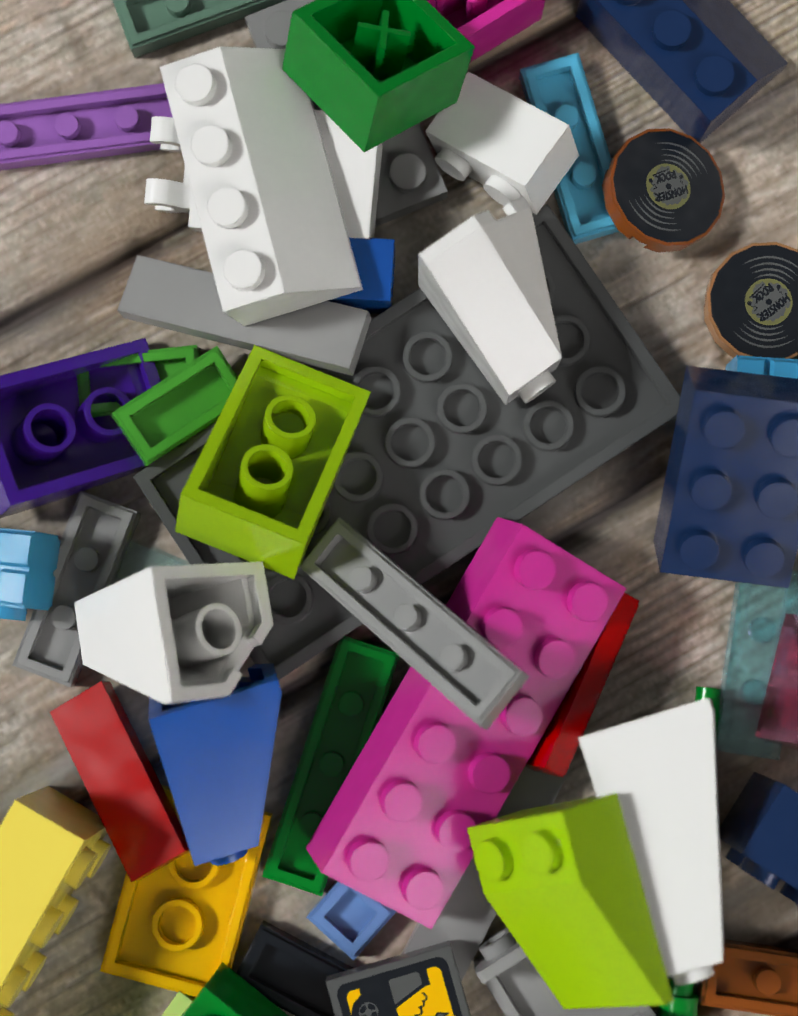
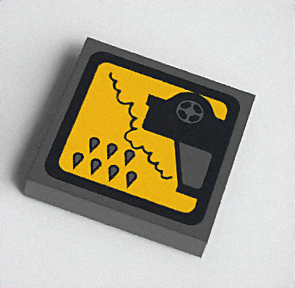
(403, 985)

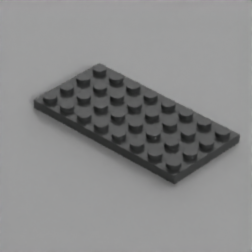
(444, 450)

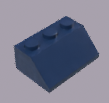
(687, 54)

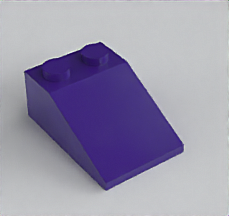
(54, 443)

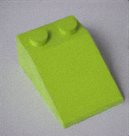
(271, 462)
(574, 901)

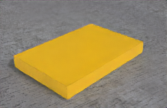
(182, 919)

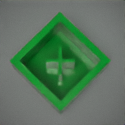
(376, 63)

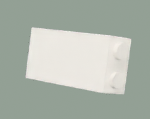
(670, 805)

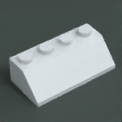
(259, 183)

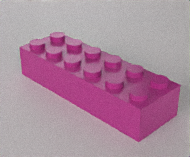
(429, 767)

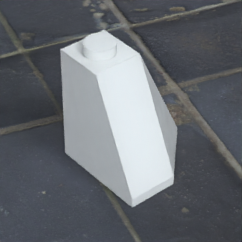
(496, 299)
(177, 628)

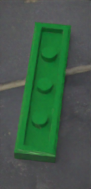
(339, 731)

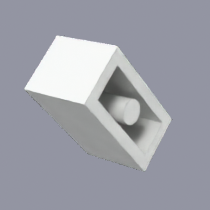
(502, 144)

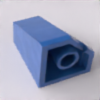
(220, 763)

